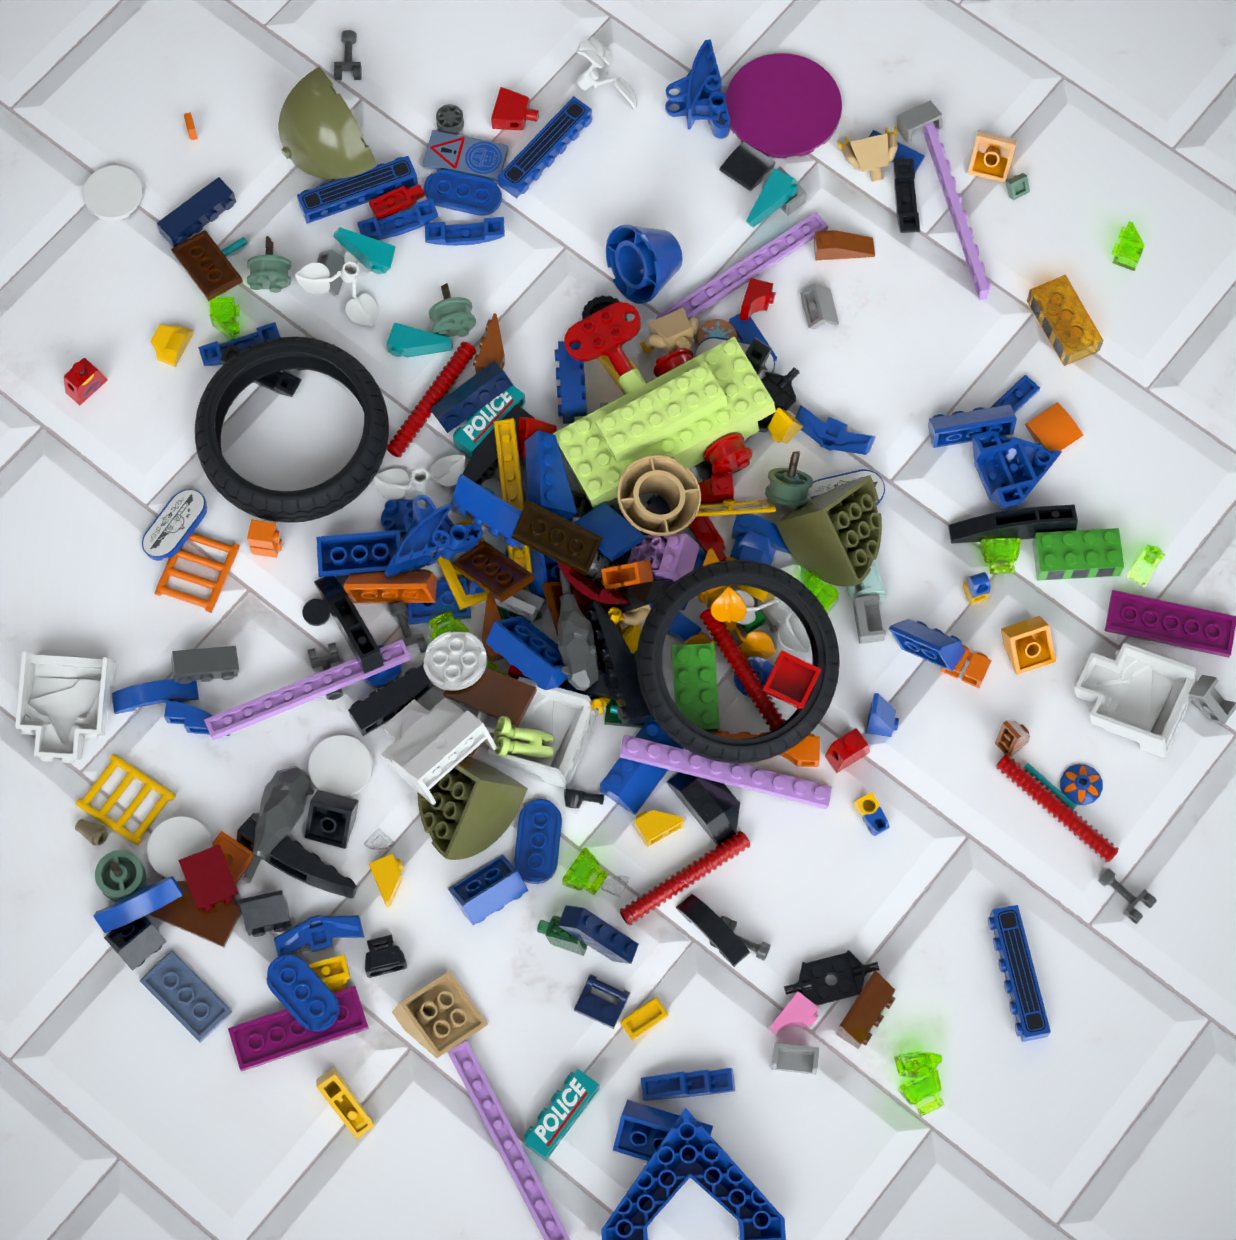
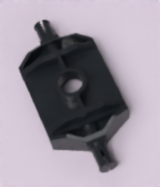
(781, 392)
(845, 967)

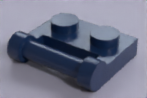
(599, 1008)

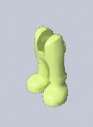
(533, 736)

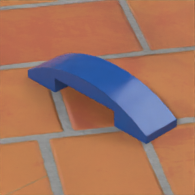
(399, 223)
(465, 234)
(213, 351)
(153, 693)

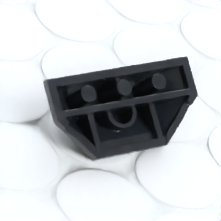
(709, 804)

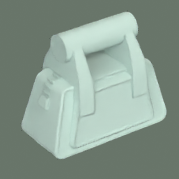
(869, 586)

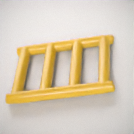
(132, 772)

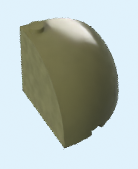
(321, 131)
(836, 533)
(470, 808)

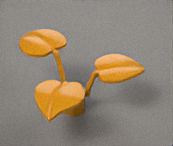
(731, 609)

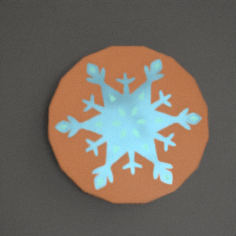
(716, 328)

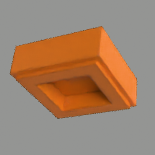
(190, 126)

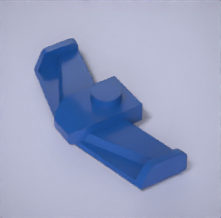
(833, 434)
(318, 933)

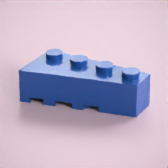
(572, 384)
(547, 476)

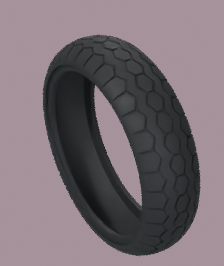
(271, 357)
(824, 656)

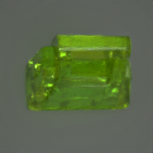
(1000, 551)
(453, 626)
(581, 872)
(916, 1063)
(922, 1088)

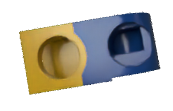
(977, 588)
(871, 814)

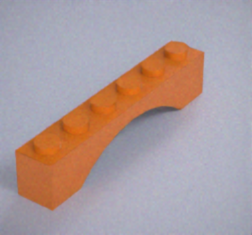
(802, 755)

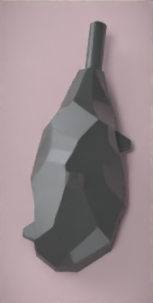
(576, 641)
(279, 812)

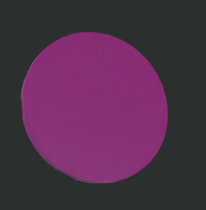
(783, 105)

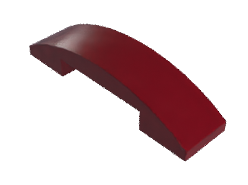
(589, 589)

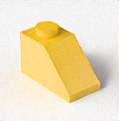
(784, 426)
(656, 825)
(387, 876)

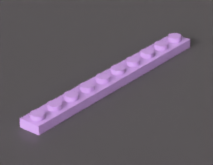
(957, 214)
(749, 267)
(301, 692)
(727, 773)
(507, 1143)

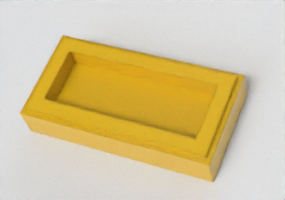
(644, 1018)

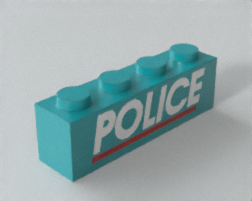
(482, 422)
(561, 1114)

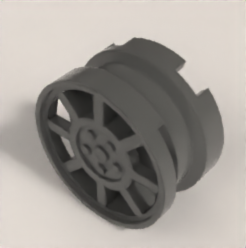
(450, 119)
(599, 563)

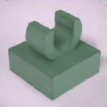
(1017, 186)

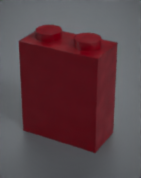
(209, 878)

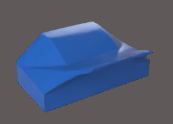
(753, 548)

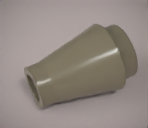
(93, 832)

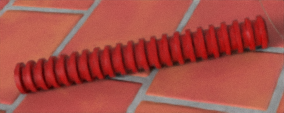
(433, 396)
(743, 670)
(1057, 808)
(684, 878)

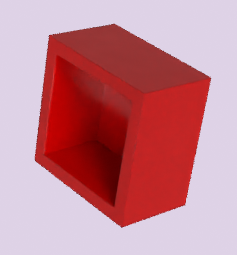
(791, 680)

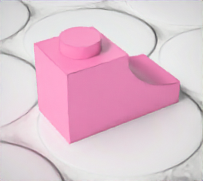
(797, 1012)

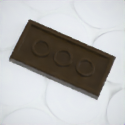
(556, 537)

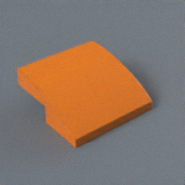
(1054, 428)

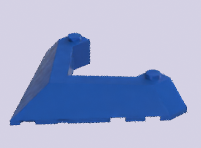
(693, 1154)

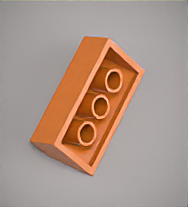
(405, 587)

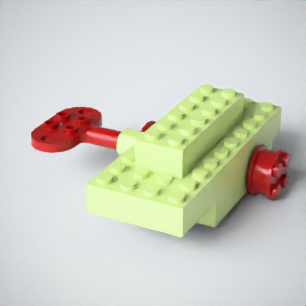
(688, 413)

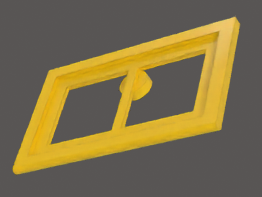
(766, 507)
(454, 584)

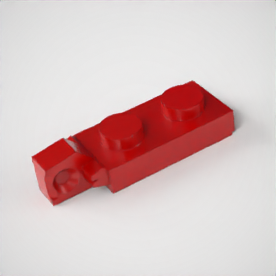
(395, 201)
(708, 536)

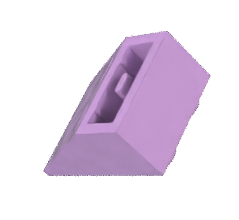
(669, 555)

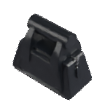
(383, 960)

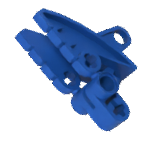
(701, 94)
(422, 535)

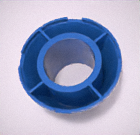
(642, 260)

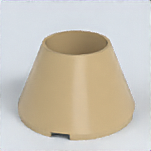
(667, 479)

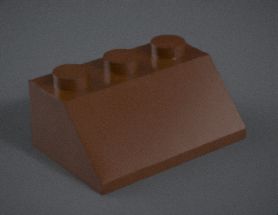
(866, 1011)

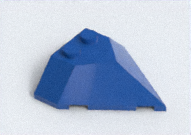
(1009, 466)

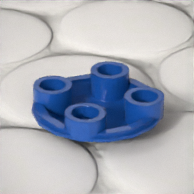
(394, 513)

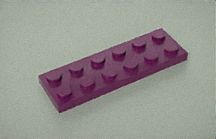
(1170, 623)
(282, 1035)

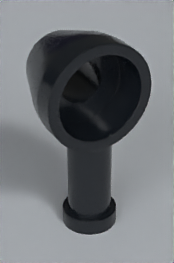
(574, 798)

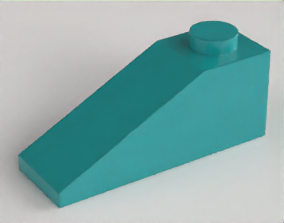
(774, 195)
(369, 251)
(413, 342)

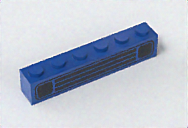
(545, 147)
(356, 190)
(1019, 973)

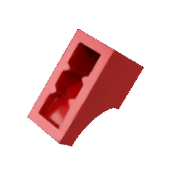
(757, 298)
(717, 489)

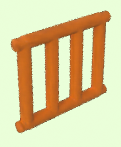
(217, 586)

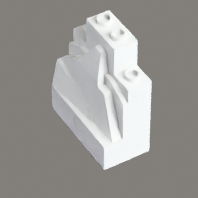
(1137, 695)
(62, 702)
(558, 713)
(431, 742)

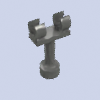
(349, 38)
(398, 610)
(325, 663)
(1133, 914)
(760, 949)

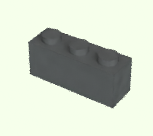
(204, 664)

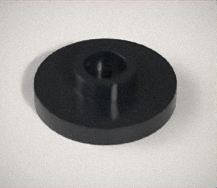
(316, 612)

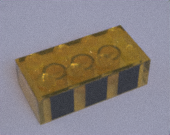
(1064, 320)

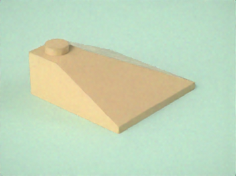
(440, 1015)

